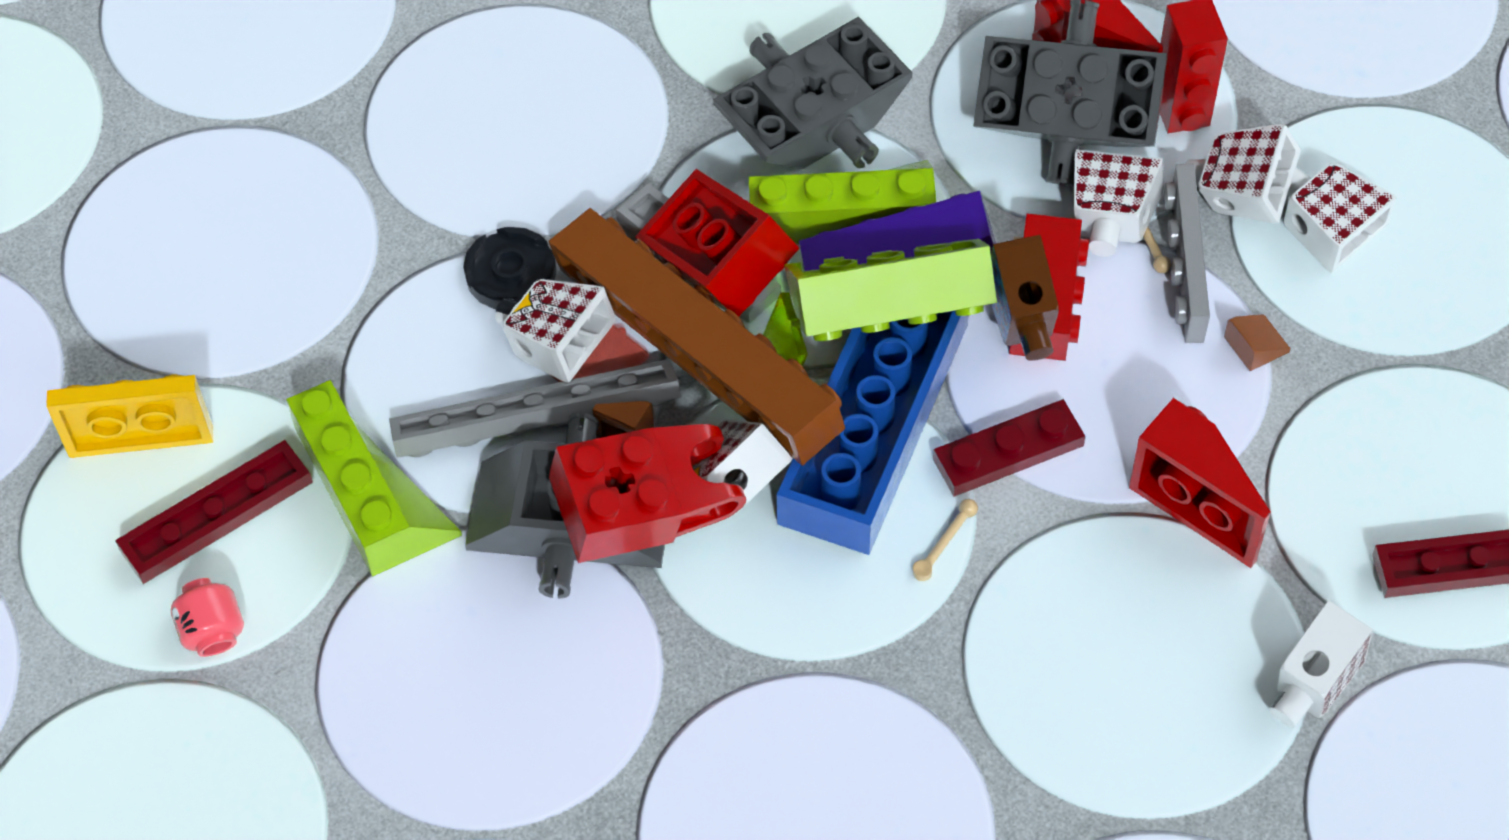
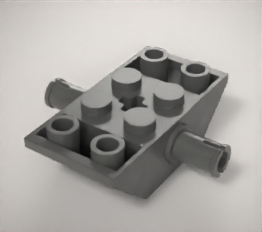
(1026, 85)
(816, 97)
(521, 516)

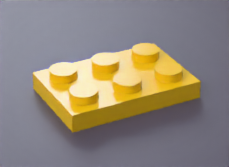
(130, 416)

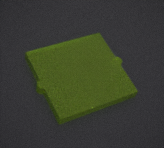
(784, 330)

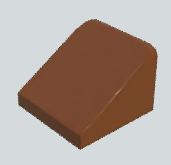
(1255, 340)
(623, 417)

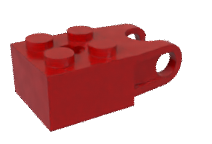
(639, 489)

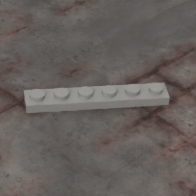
(530, 408)

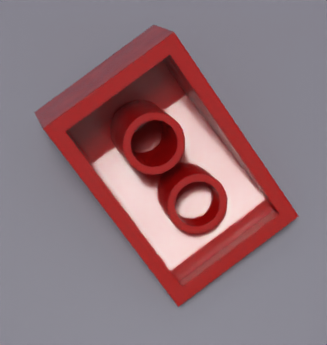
(1113, 29)
(718, 241)
(1198, 480)

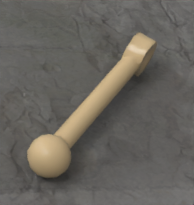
(1161, 263)
(923, 568)

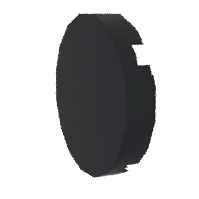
(507, 265)

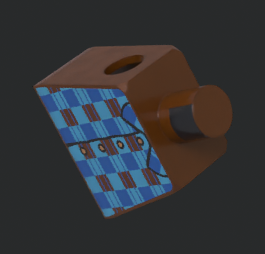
(1024, 295)

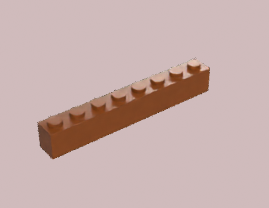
(700, 336)

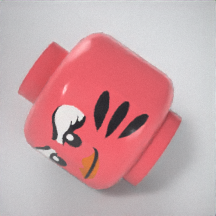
(207, 617)

